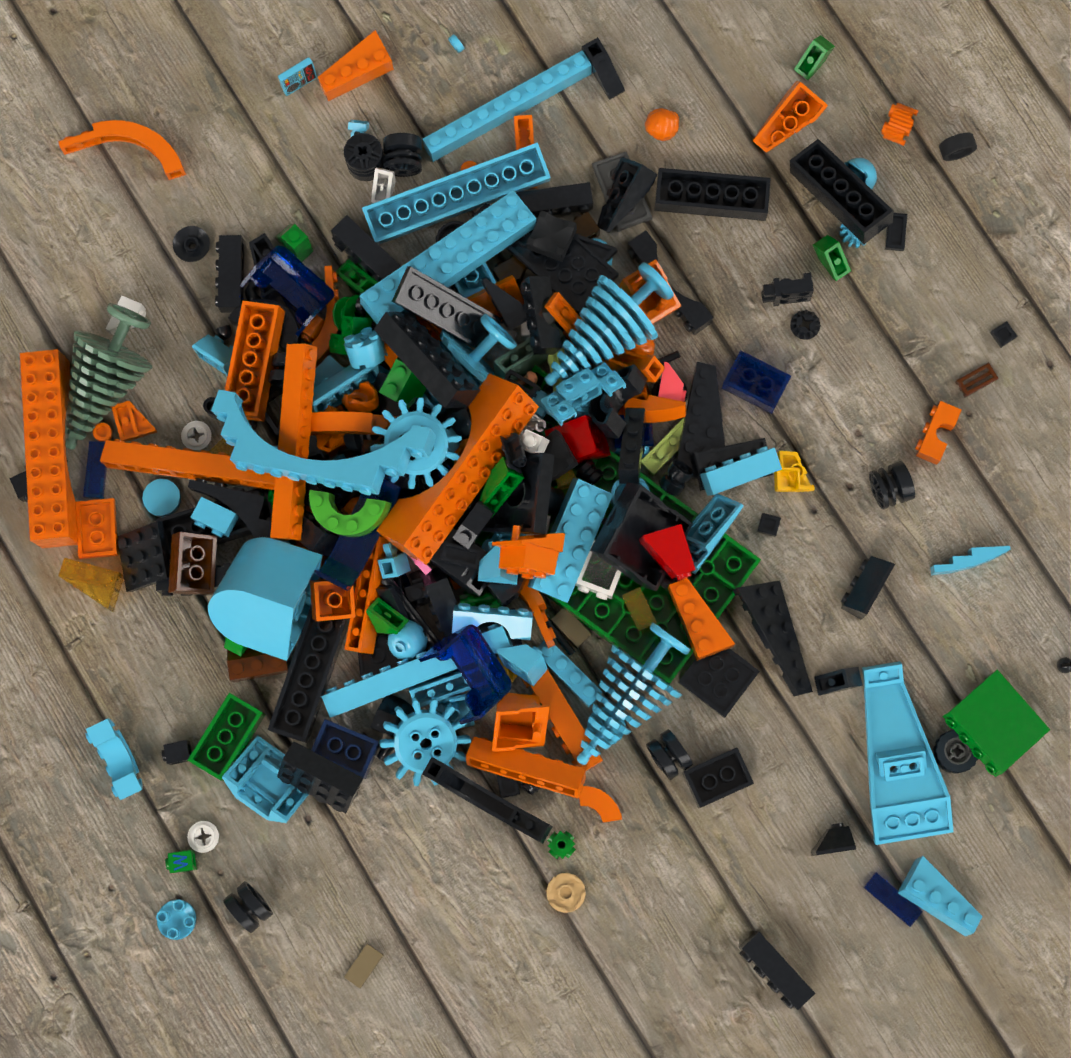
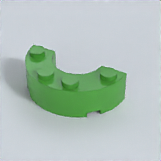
(352, 525)

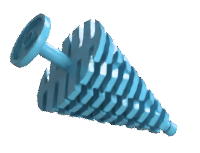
(609, 324)
(471, 359)
(630, 691)

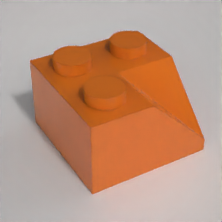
(331, 601)

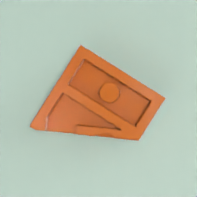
(131, 422)

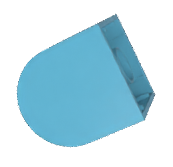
(265, 596)

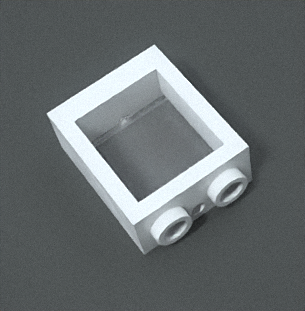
(598, 577)

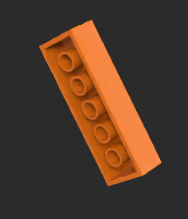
(252, 356)

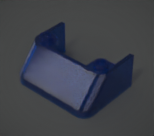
(294, 283)
(478, 667)

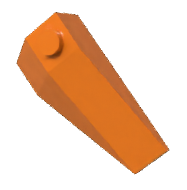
(792, 114)

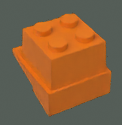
(653, 306)
(530, 554)
(519, 722)

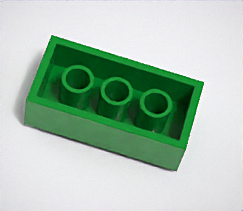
(226, 736)

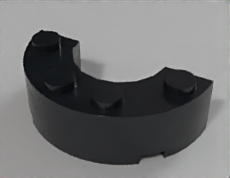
(288, 329)
(605, 409)

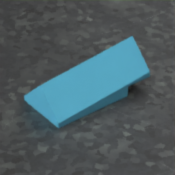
(710, 527)

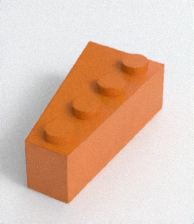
(357, 67)
(699, 622)

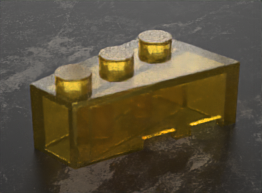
(96, 582)

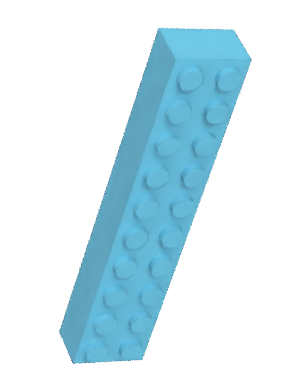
(456, 194)
(457, 252)

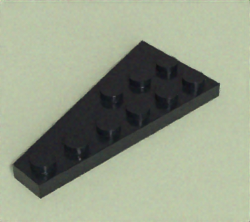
(703, 418)
(775, 628)

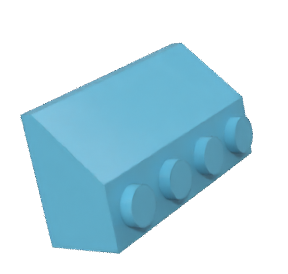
(345, 381)

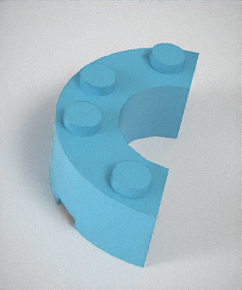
(118, 756)

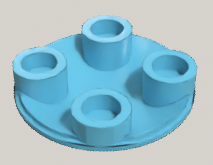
(176, 919)

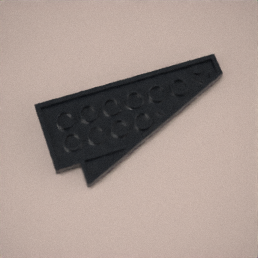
(578, 271)

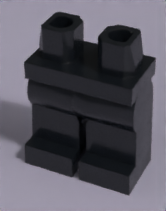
(788, 291)

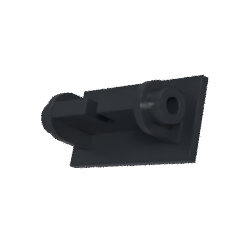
(514, 453)

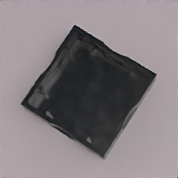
(635, 515)

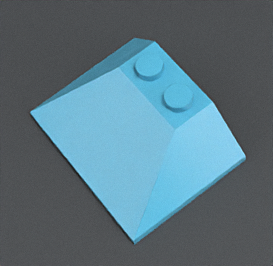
(256, 783)

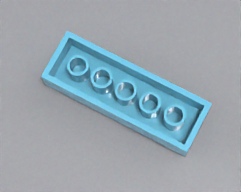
(580, 521)

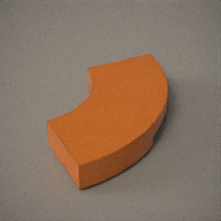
(601, 802)

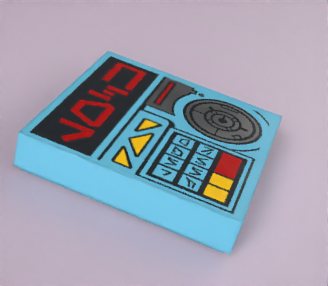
(297, 76)

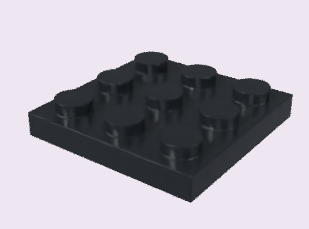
(144, 556)
(719, 680)

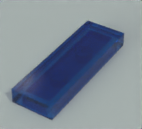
(95, 472)
(888, 896)

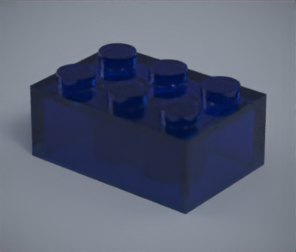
(756, 382)

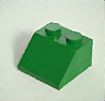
(402, 384)

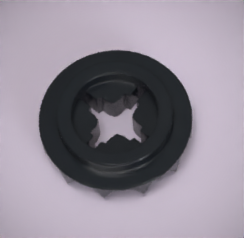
(803, 332)

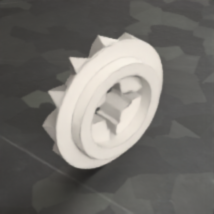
(189, 431)
(196, 831)

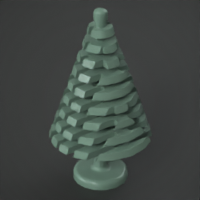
(102, 373)

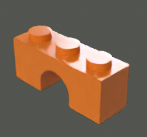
(930, 447)

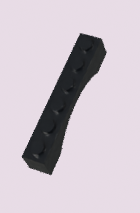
(692, 312)

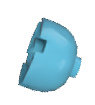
(864, 170)
(408, 641)

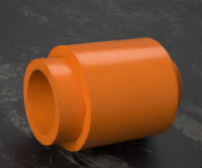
(312, 330)

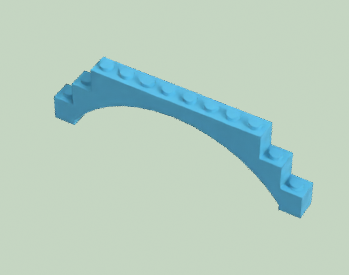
(358, 473)

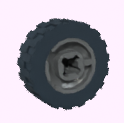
(953, 753)

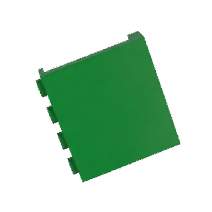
(996, 723)

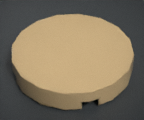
(566, 892)

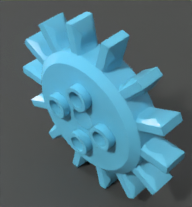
(403, 423)
(423, 723)

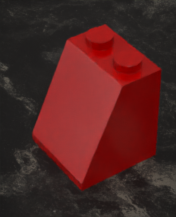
(583, 439)
(670, 551)

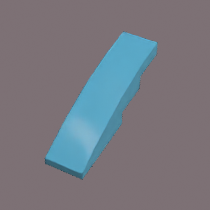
(976, 557)

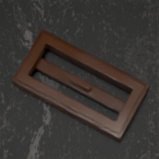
(963, 388)

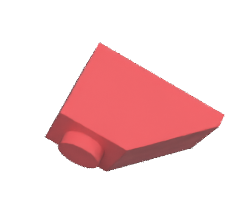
(671, 385)

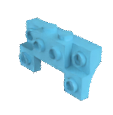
(579, 390)

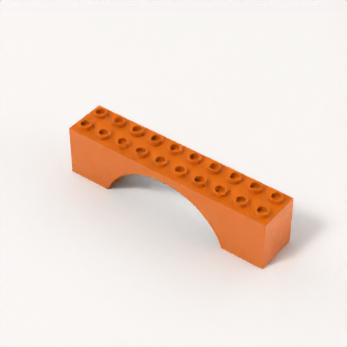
(49, 489)
(424, 521)

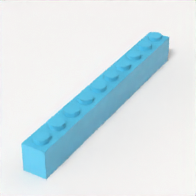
(507, 106)
(400, 677)

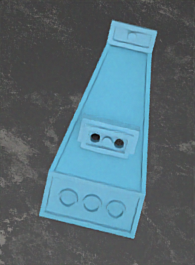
(908, 799)

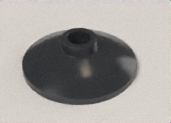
(188, 236)

